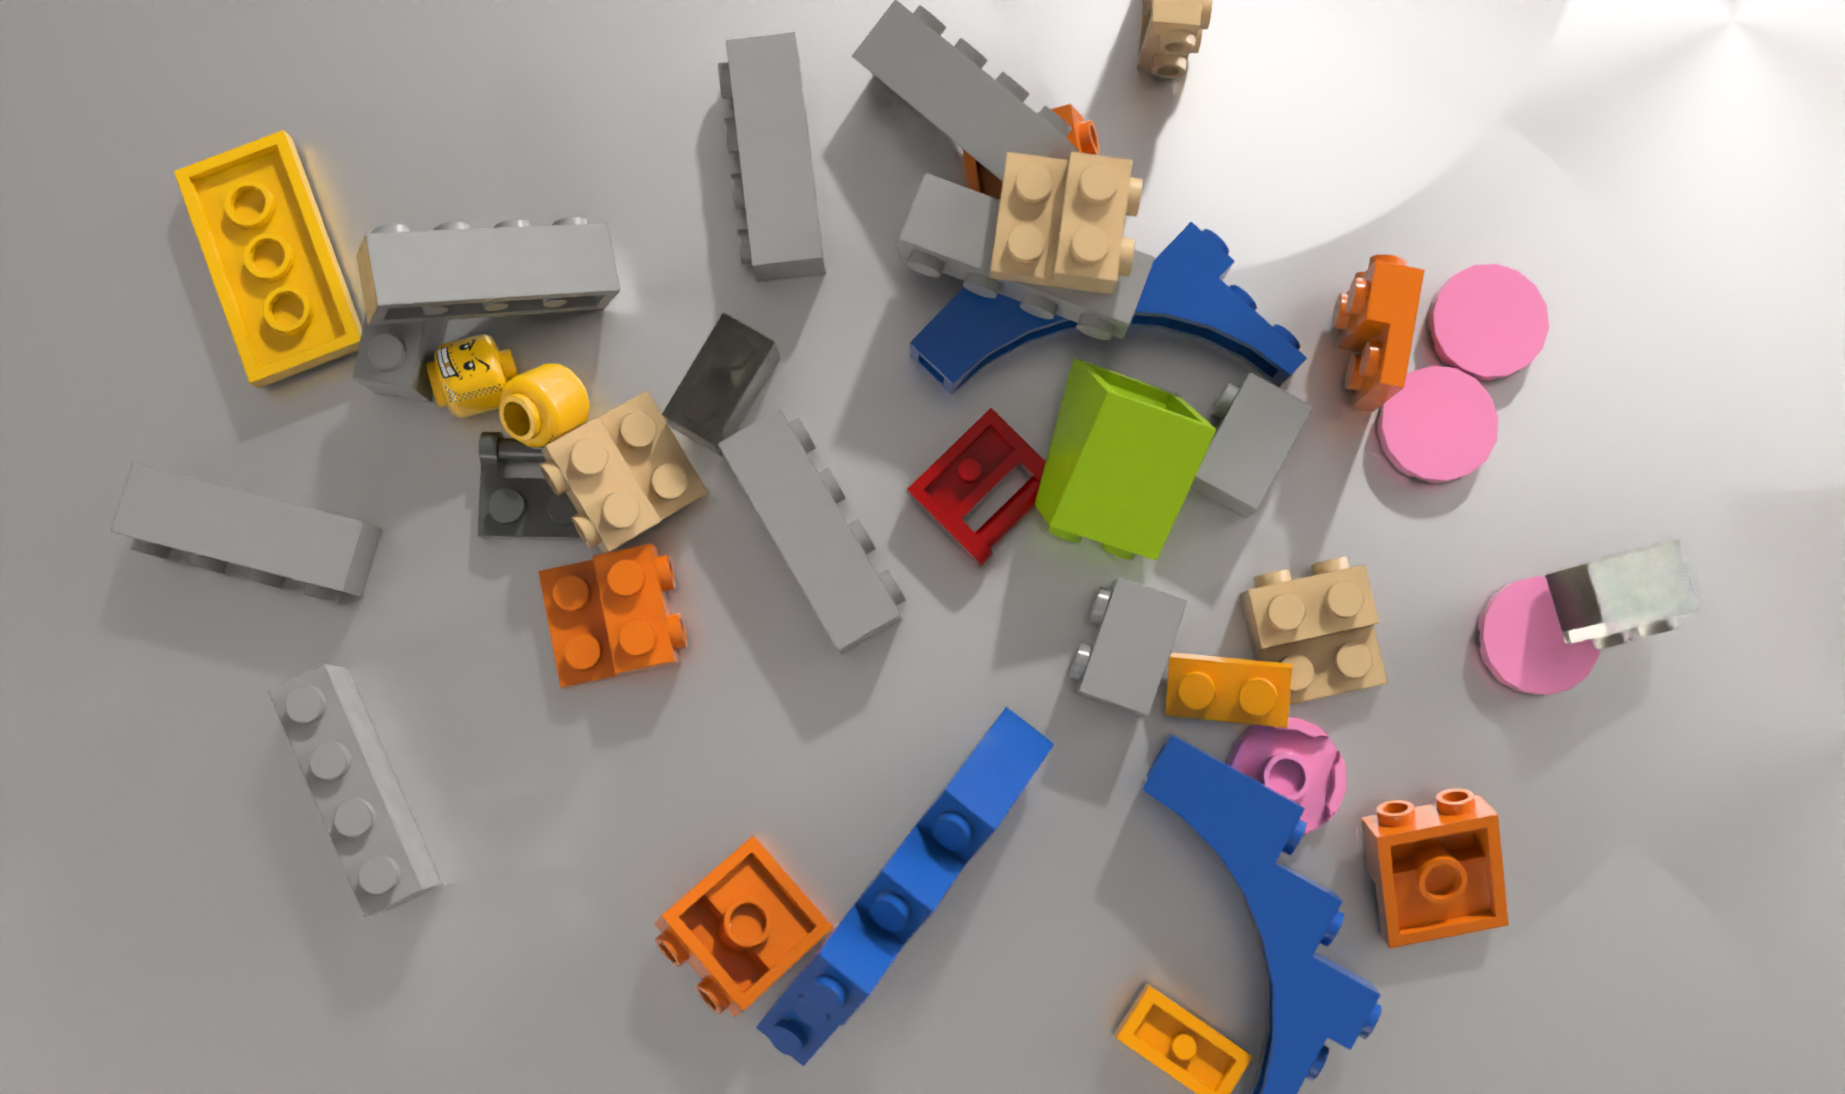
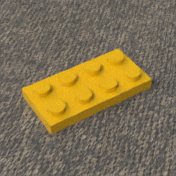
(270, 259)

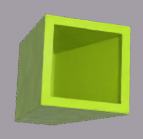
(1120, 462)

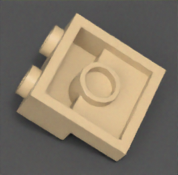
(1170, 34)
(1065, 221)
(621, 473)
(1319, 627)

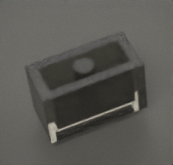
(722, 383)
(1623, 593)

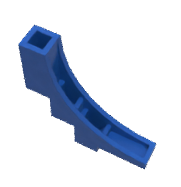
(1179, 296)
(1249, 830)
(906, 888)

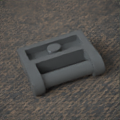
(519, 505)

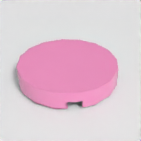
(1488, 321)
(1438, 425)
(1526, 644)
(1288, 757)

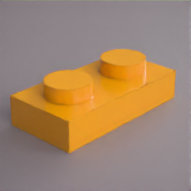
(1229, 689)
(1182, 1044)

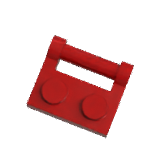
(969, 474)

